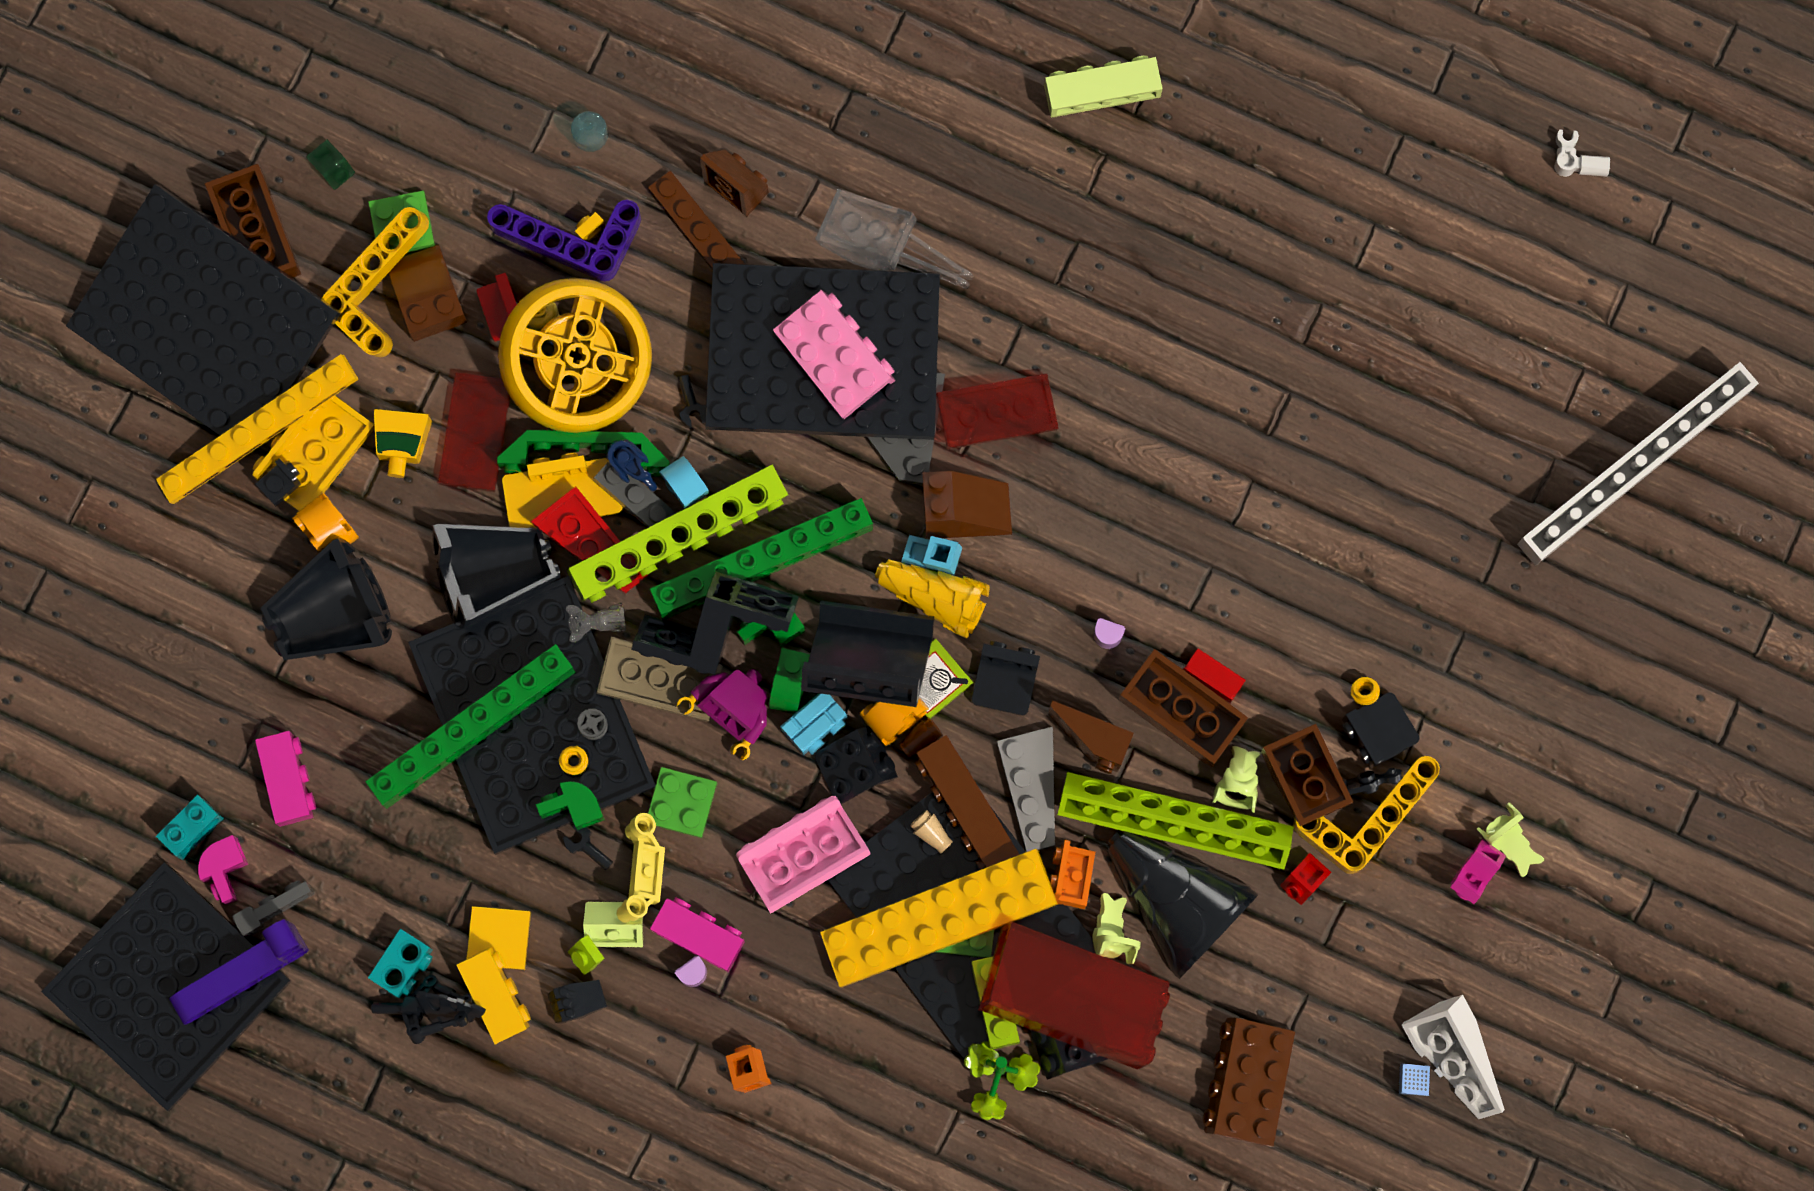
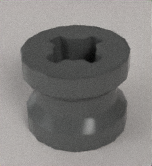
(590, 719)

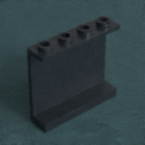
(869, 654)

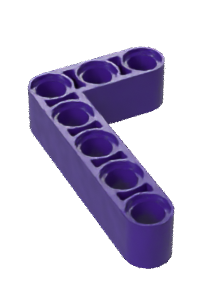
(570, 243)
(281, 947)

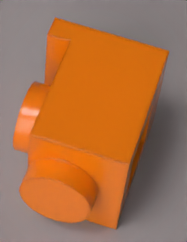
(738, 1068)

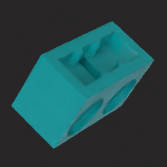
(190, 827)
(394, 960)

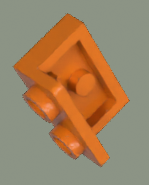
(1072, 875)

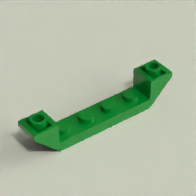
(517, 454)

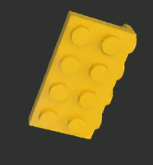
(318, 448)

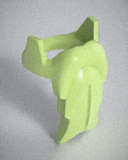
(1239, 778)
(1507, 837)
(1108, 935)

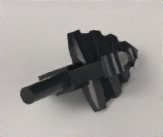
(441, 1010)

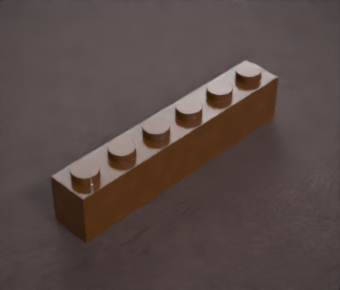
(965, 803)

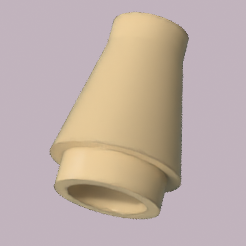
(931, 831)

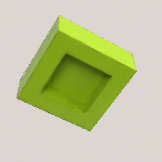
(585, 955)

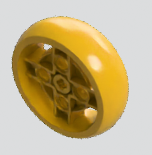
(561, 331)

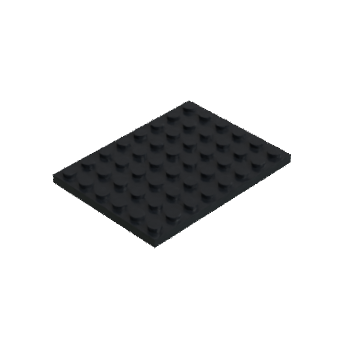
(201, 315)
(763, 388)
(521, 758)
(907, 866)

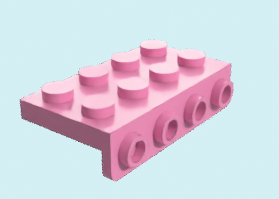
(834, 353)
(802, 853)

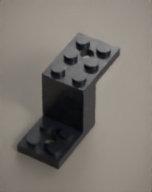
(724, 600)

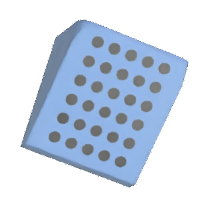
(1414, 1079)

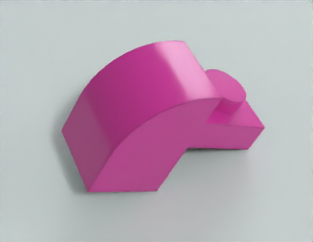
(217, 862)
(1477, 871)

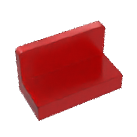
(497, 304)
(1214, 675)

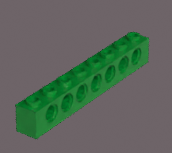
(765, 556)
(470, 726)

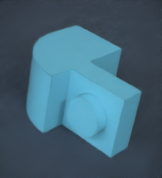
(684, 482)
(932, 554)

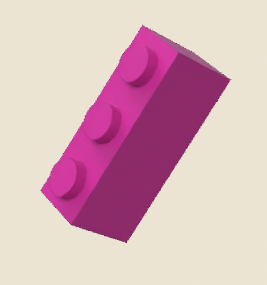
(285, 778)
(698, 934)

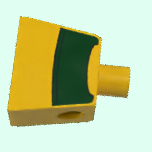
(400, 438)

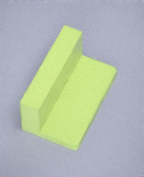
(607, 930)

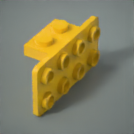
(547, 481)

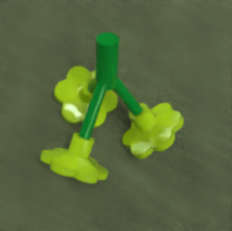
(1020, 1072)

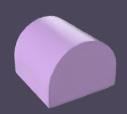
(1108, 633)
(692, 973)

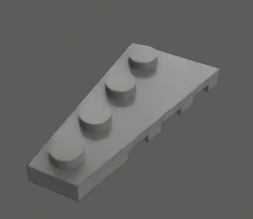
(1030, 779)

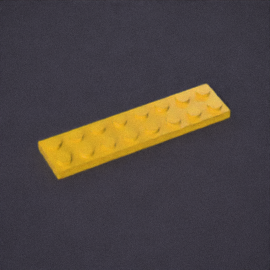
(938, 918)

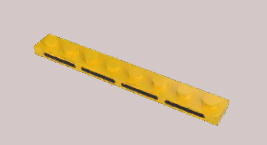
(257, 429)

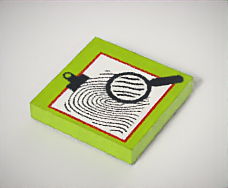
(942, 680)

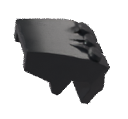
(576, 1000)

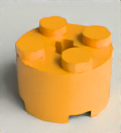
(323, 523)
(892, 719)

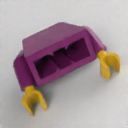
(733, 703)

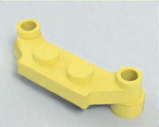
(645, 871)

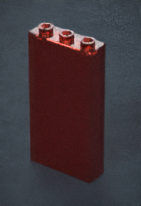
(1075, 996)

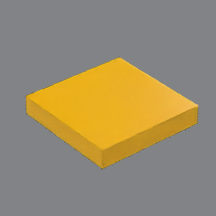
(503, 931)

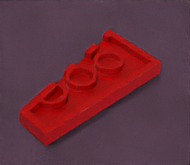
(582, 532)

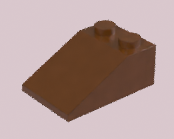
(733, 180)
(426, 293)
(965, 505)
(1097, 739)
(1306, 775)

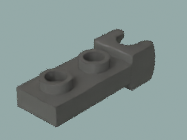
(251, 920)

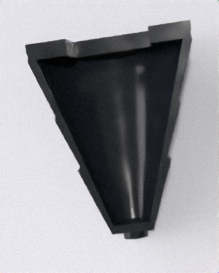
(1177, 897)

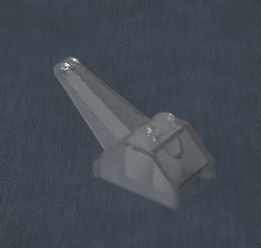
(876, 235)

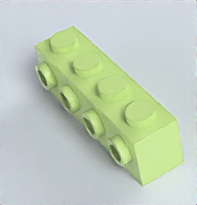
(1103, 86)

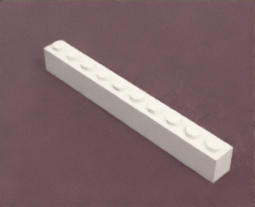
(1637, 463)

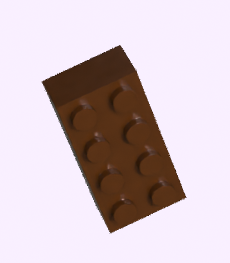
(250, 215)
(1183, 708)

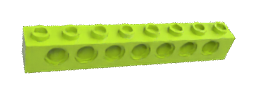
(764, 481)
(1176, 820)

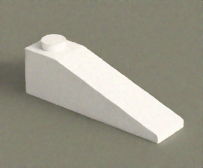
(1454, 1045)

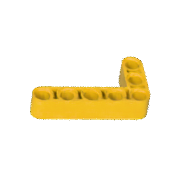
(371, 278)
(1375, 822)

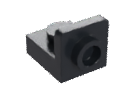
(279, 482)

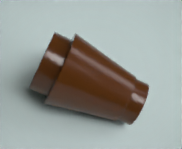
(920, 737)

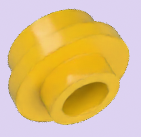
(1365, 683)
(569, 752)

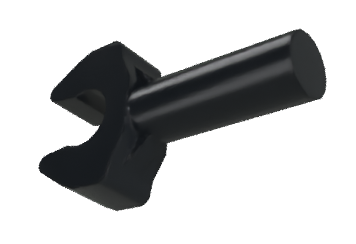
(691, 403)
(588, 848)

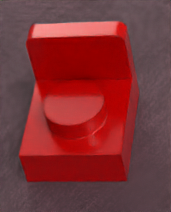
(1305, 879)

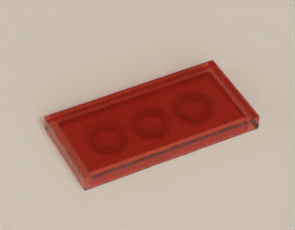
(997, 411)
(474, 432)

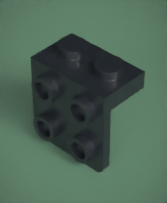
(1005, 678)
(1380, 730)
(855, 764)
(1060, 1057)

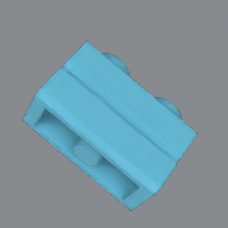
(814, 723)

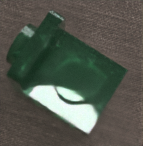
(330, 164)

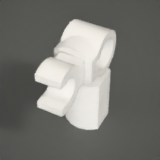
(1568, 162)

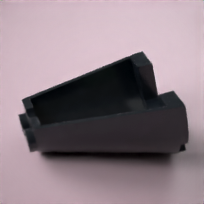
(489, 568)
(329, 607)

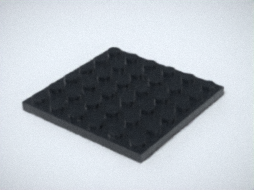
(135, 963)

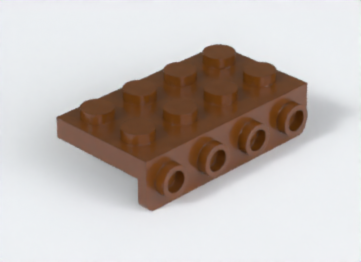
(1248, 1081)

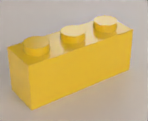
(495, 993)

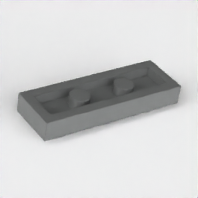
(633, 497)

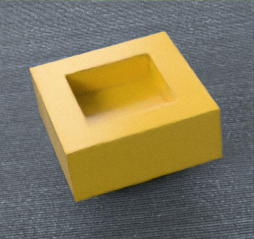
(589, 227)

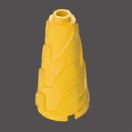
(939, 594)

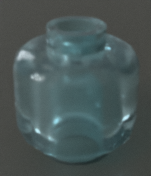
(591, 139)

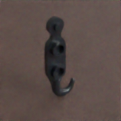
(1368, 782)

